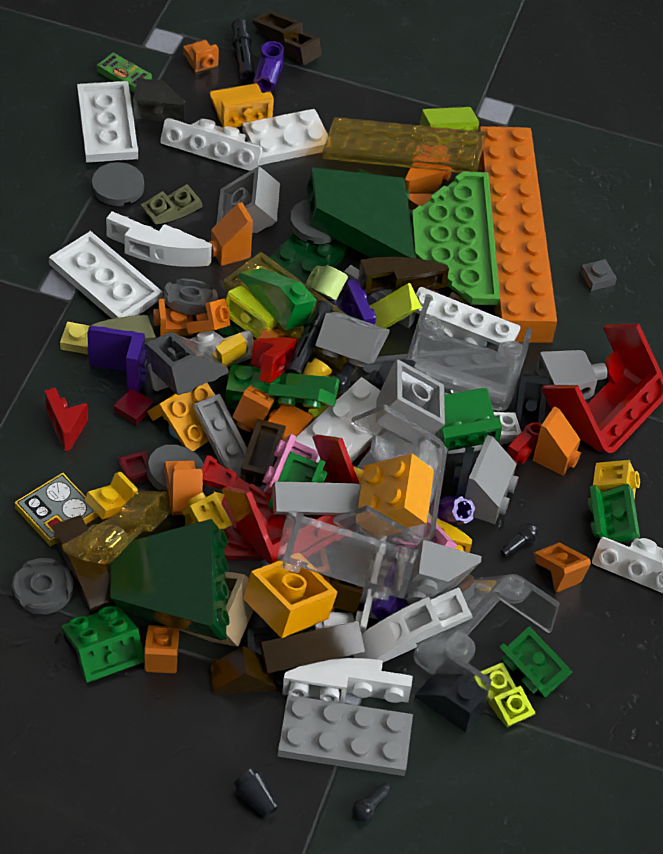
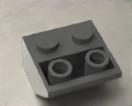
(183, 363)

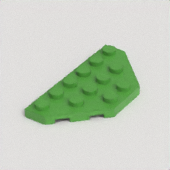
(459, 232)

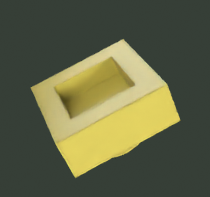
(75, 338)

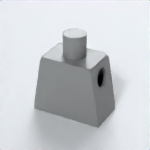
(571, 369)

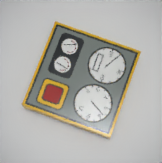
(52, 504)

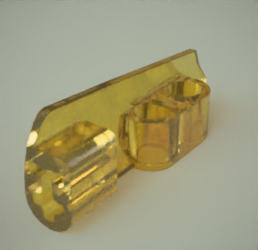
(109, 538)

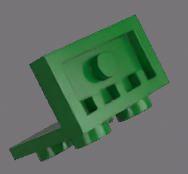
(469, 419)
(104, 642)

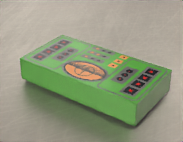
(120, 70)

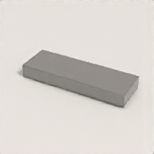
(221, 432)
(315, 498)

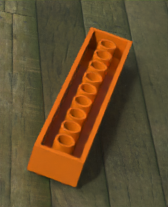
(519, 233)

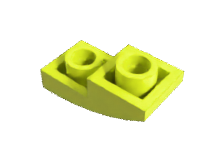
(505, 698)

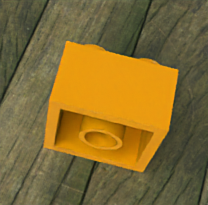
(398, 489)
(288, 598)

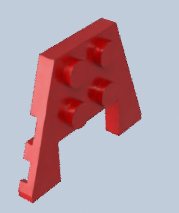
(219, 477)

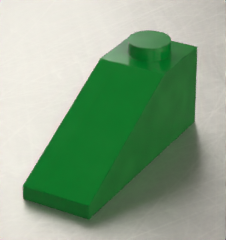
(282, 297)

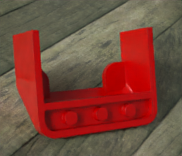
(624, 402)
(265, 535)

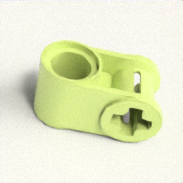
(327, 281)

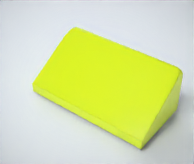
(396, 306)
(248, 311)

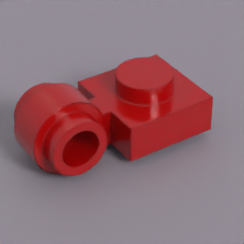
(524, 443)

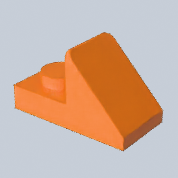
(182, 483)
(565, 564)
(161, 649)

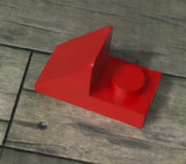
(272, 356)
(66, 421)

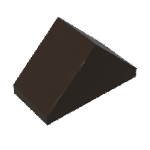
(241, 673)

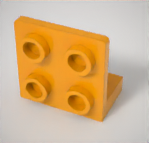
(242, 105)
(181, 416)

